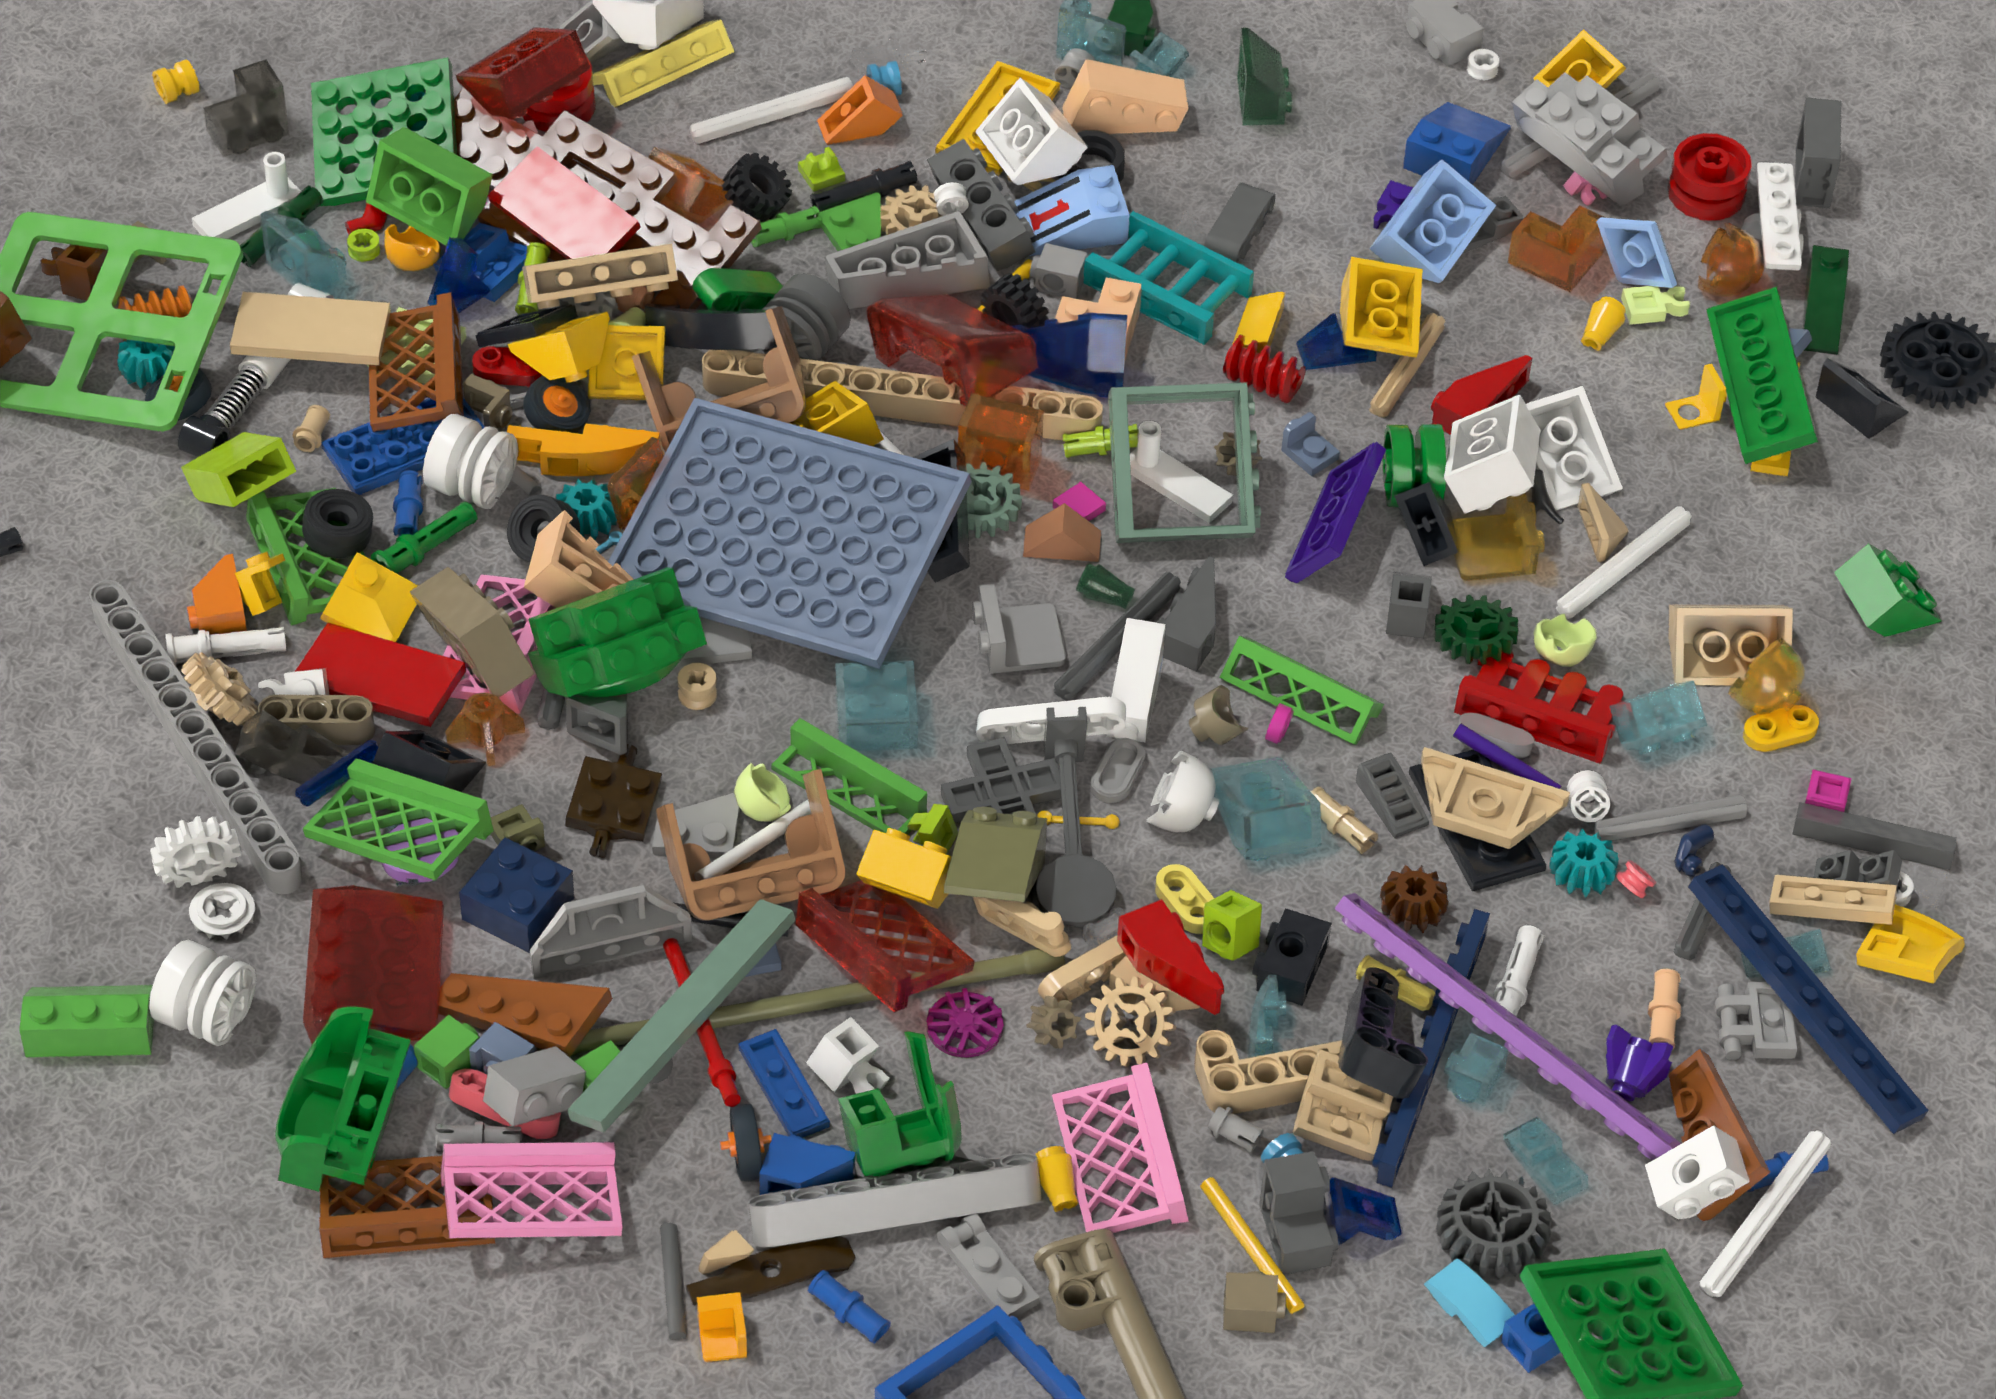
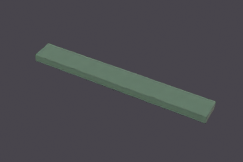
(681, 1016)

